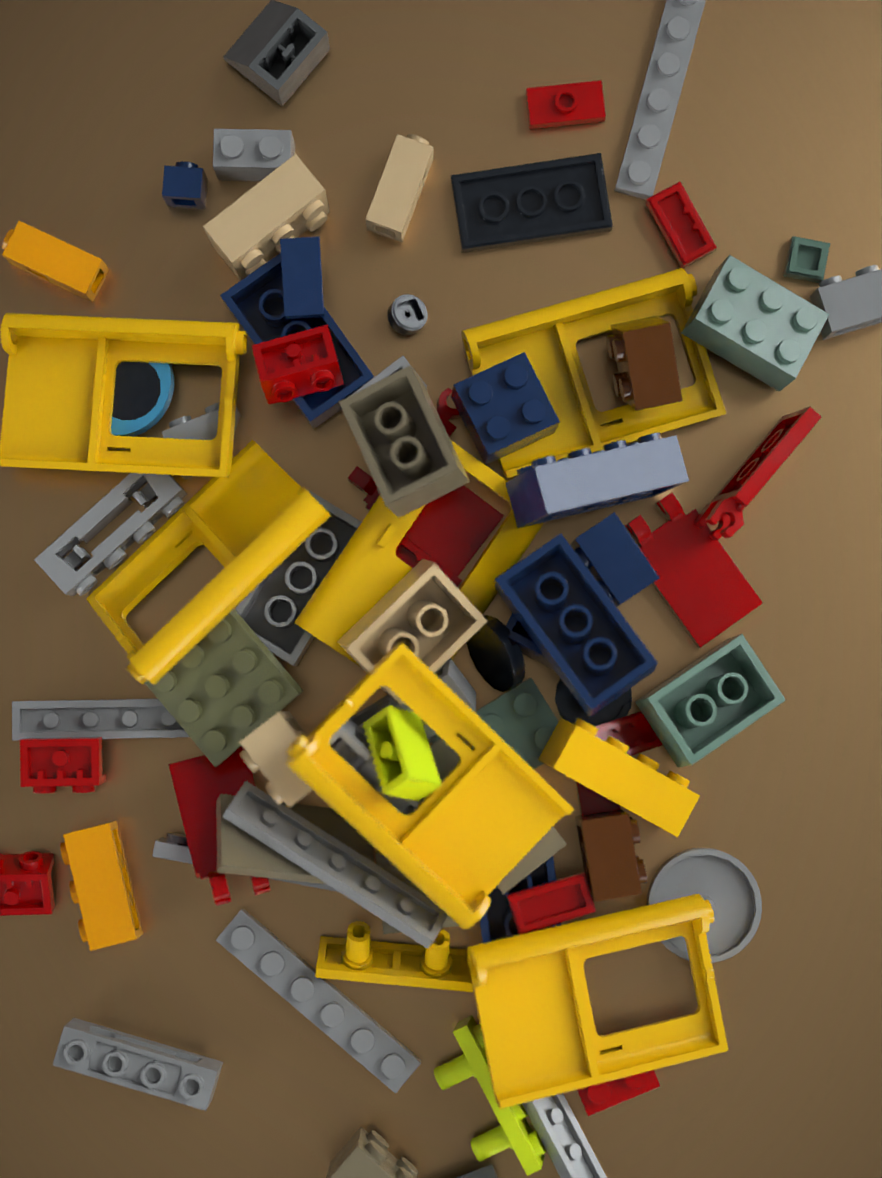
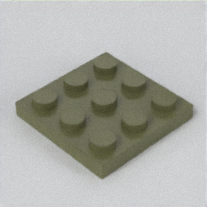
(225, 688)

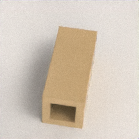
(400, 186)

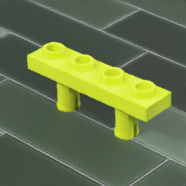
(513, 1128)

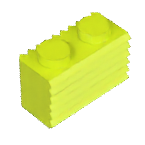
(401, 754)

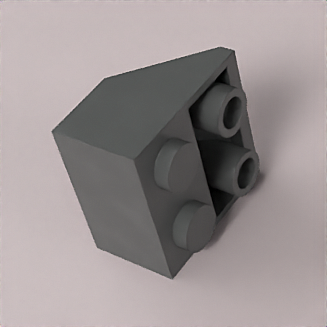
(279, 50)

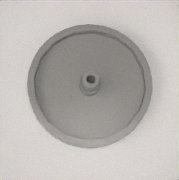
(725, 885)

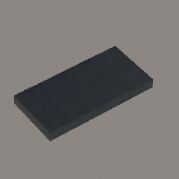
(531, 202)

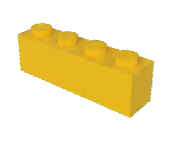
(618, 776)

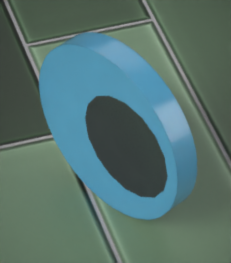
(140, 396)

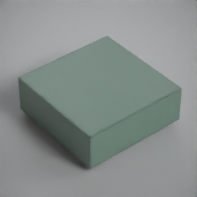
(806, 259)

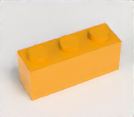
(101, 885)

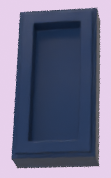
(302, 277)

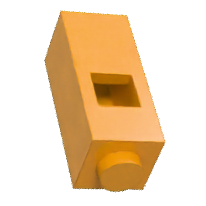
(54, 261)

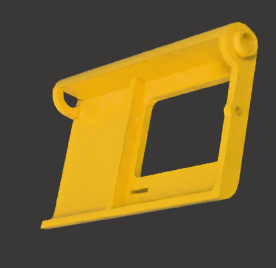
(550, 344)
(65, 387)
(247, 525)
(371, 568)
(463, 832)
(540, 1011)

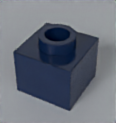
(185, 185)

